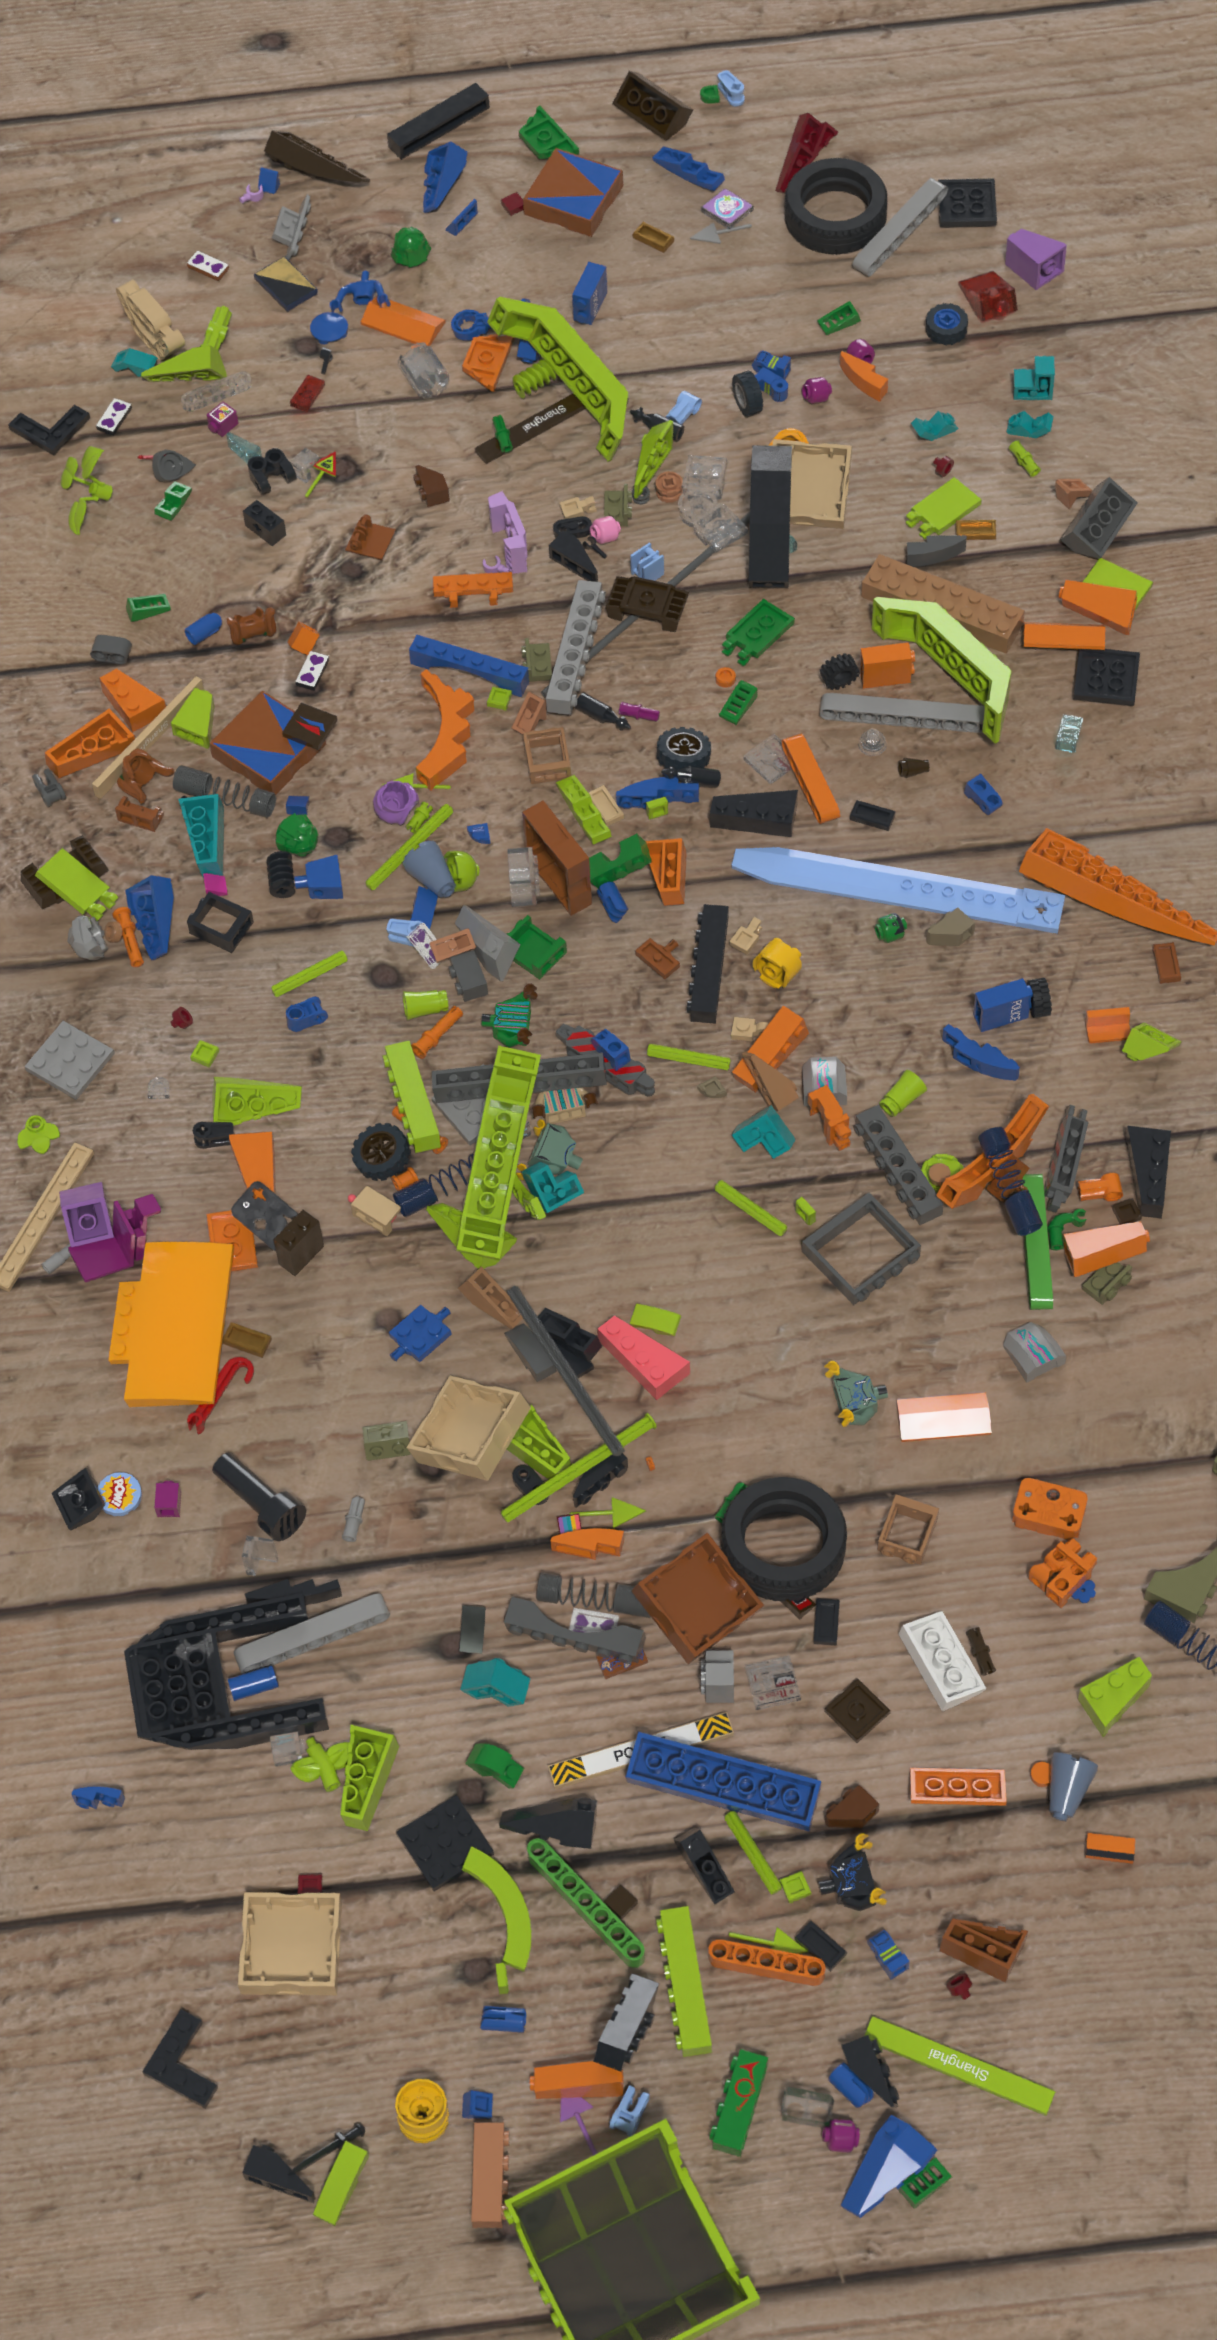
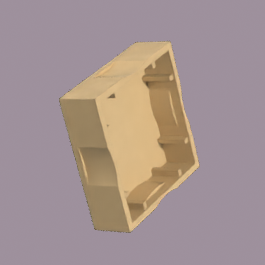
(818, 483)
(469, 1428)
(290, 1944)

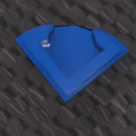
(479, 833)

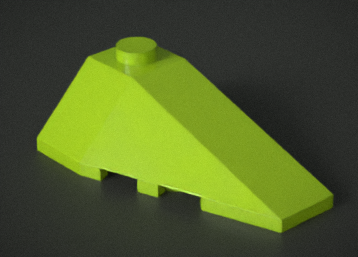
(196, 362)

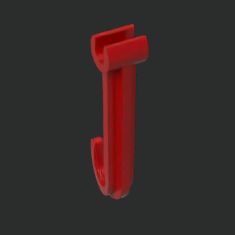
(224, 1378)

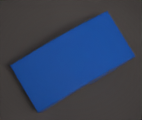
(424, 906)
(91, 1796)

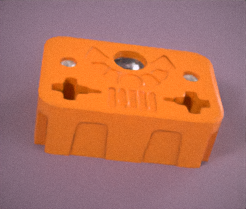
(1047, 1515)

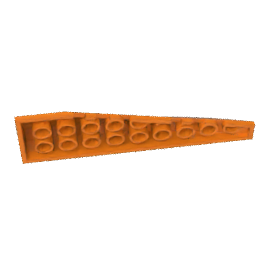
(1073, 871)

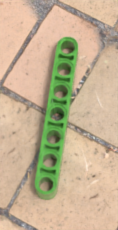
(1037, 1250)
(588, 1913)

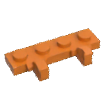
(473, 584)

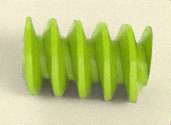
(532, 377)

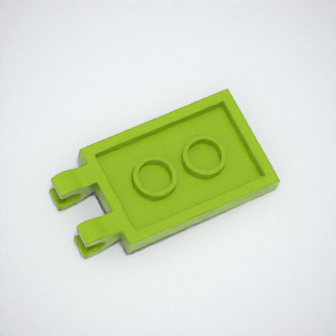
(943, 508)
(76, 884)

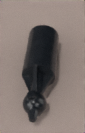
(655, 419)
(600, 711)
(691, 774)

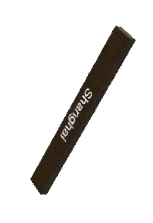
(532, 427)

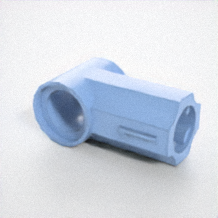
(685, 406)

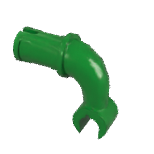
(1057, 1224)

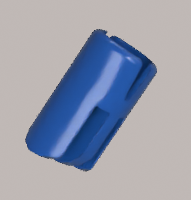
(203, 628)
(612, 901)
(503, 2019)
(851, 2085)

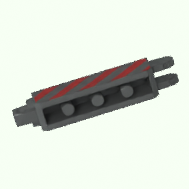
(628, 1079)
(1066, 1158)

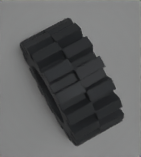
(839, 671)
(1041, 998)

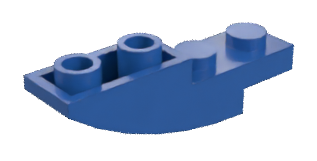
(651, 789)
(984, 1060)

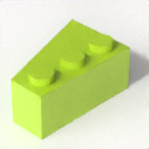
(538, 1447)
(1114, 1693)

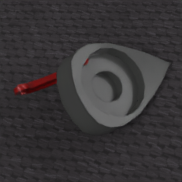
(168, 465)

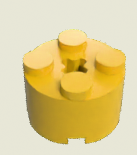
(777, 963)

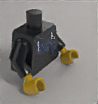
(852, 1878)

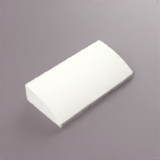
(941, 1660)

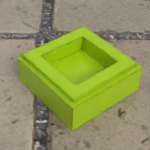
(499, 698)
(657, 808)
(204, 1053)
(805, 1211)
(795, 1887)
(502, 1978)

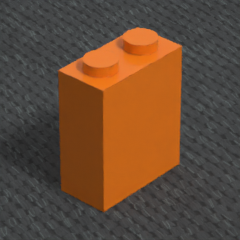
(886, 665)

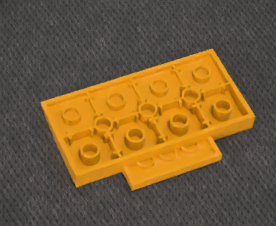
(173, 1324)

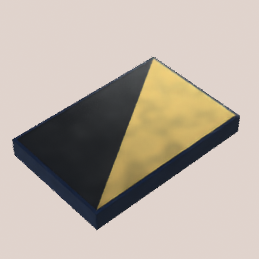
(285, 283)

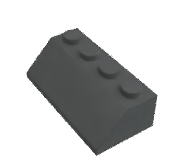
(1099, 520)

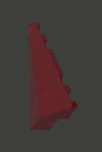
(806, 143)

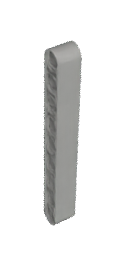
(902, 712)

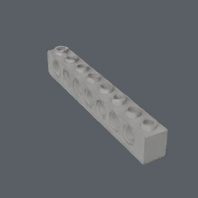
(575, 647)

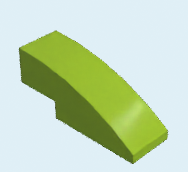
(341, 2183)

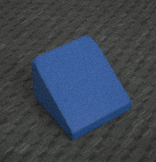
(269, 180)
(297, 805)
(477, 2105)

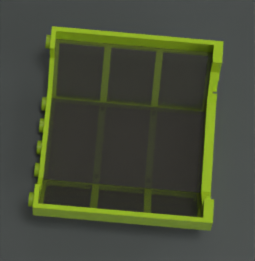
(629, 2246)

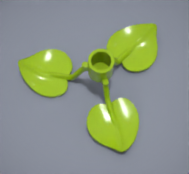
(97, 489)

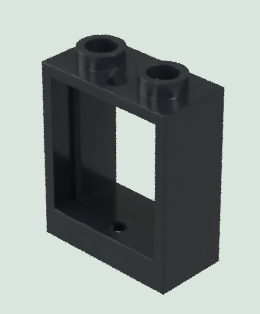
(235, 933)

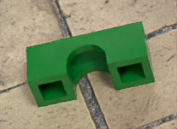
(633, 856)

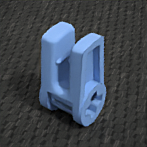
(731, 88)
(399, 930)
(626, 2120)

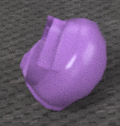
(395, 802)

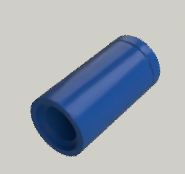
(253, 1683)

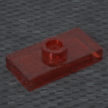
(307, 393)

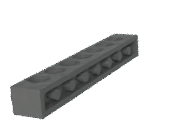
(552, 1075)

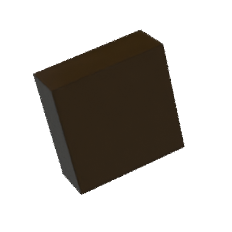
(1127, 1212)
(620, 1902)

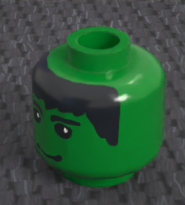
(890, 928)

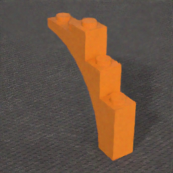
(447, 752)
(971, 1181)

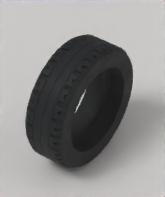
(840, 176)
(793, 1496)

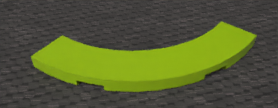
(527, 1200)
(510, 1902)

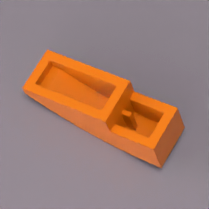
(863, 376)
(589, 1542)

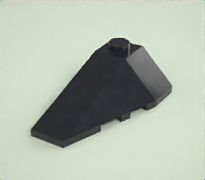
(565, 1820)

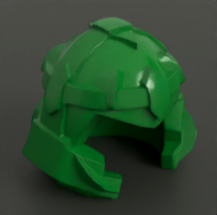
(410, 247)
(296, 835)

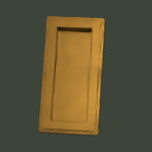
(653, 237)
(977, 529)
(246, 1339)

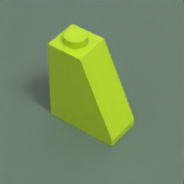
(195, 718)

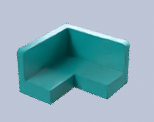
(764, 1128)

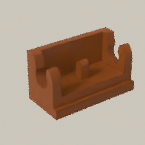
(138, 815)

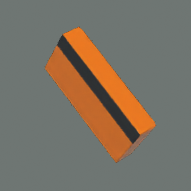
(1110, 1848)

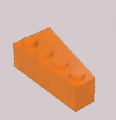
(774, 1044)

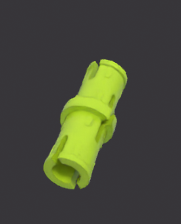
(1024, 458)

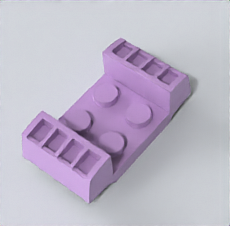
(505, 517)

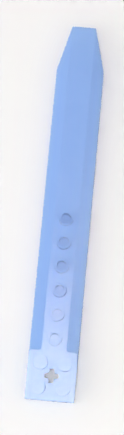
(902, 887)

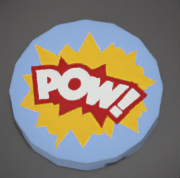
(120, 1493)

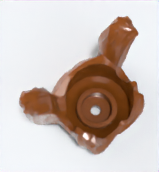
(252, 625)
(137, 771)

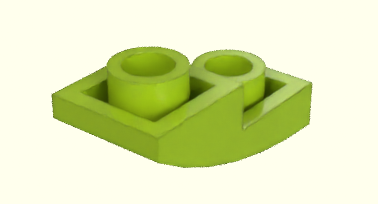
(655, 1319)

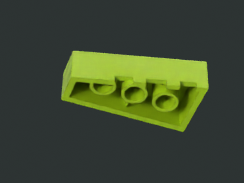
(366, 1773)

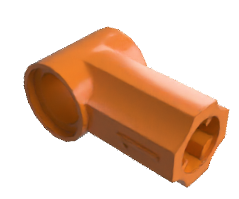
(1106, 1187)

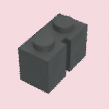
(468, 975)

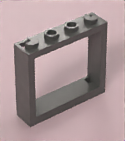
(843, 1221)

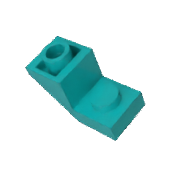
(134, 360)
(1024, 425)
(938, 426)

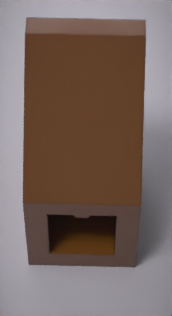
(432, 486)
(853, 1811)

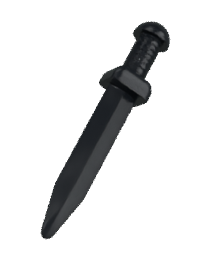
(340, 2138)

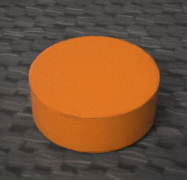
(725, 677)
(1041, 1774)

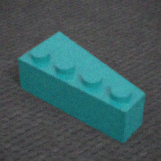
(206, 831)

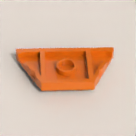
(487, 358)

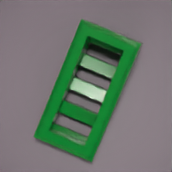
(841, 311)
(135, 604)
(745, 691)
(916, 2200)

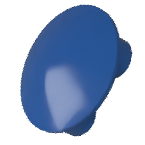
(329, 327)

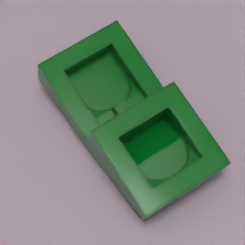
(174, 500)

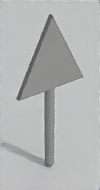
(710, 233)

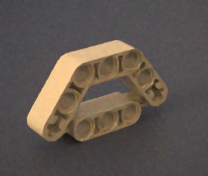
(149, 320)

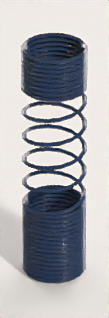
(421, 1194)
(1020, 1205)
(1173, 1627)

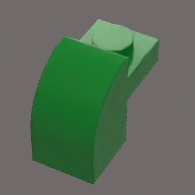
(495, 1762)

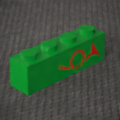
(740, 2102)

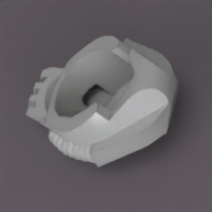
(86, 938)

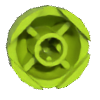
(463, 869)

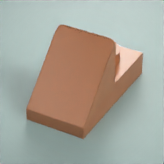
(1070, 489)
(530, 713)
(452, 945)

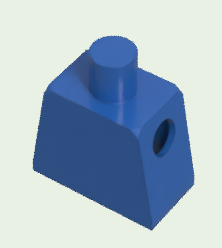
(322, 879)

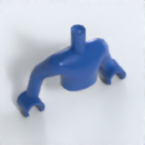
(362, 292)

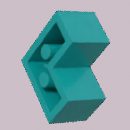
(1036, 382)
(549, 1189)
(496, 1681)

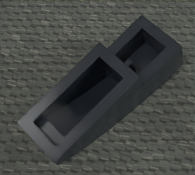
(570, 1335)

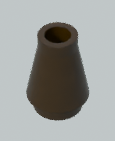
(911, 767)

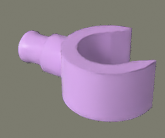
(252, 196)
(495, 569)

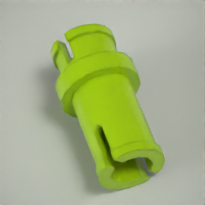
(421, 815)

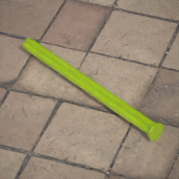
(575, 1470)

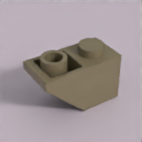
(951, 930)

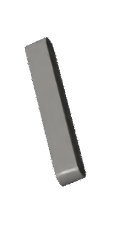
(900, 227)
(312, 1633)

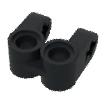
(274, 464)

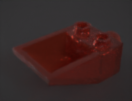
(989, 295)

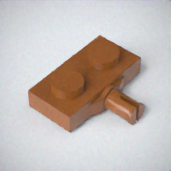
(659, 957)
(992, 1187)

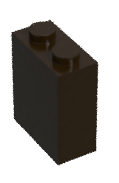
(298, 1242)

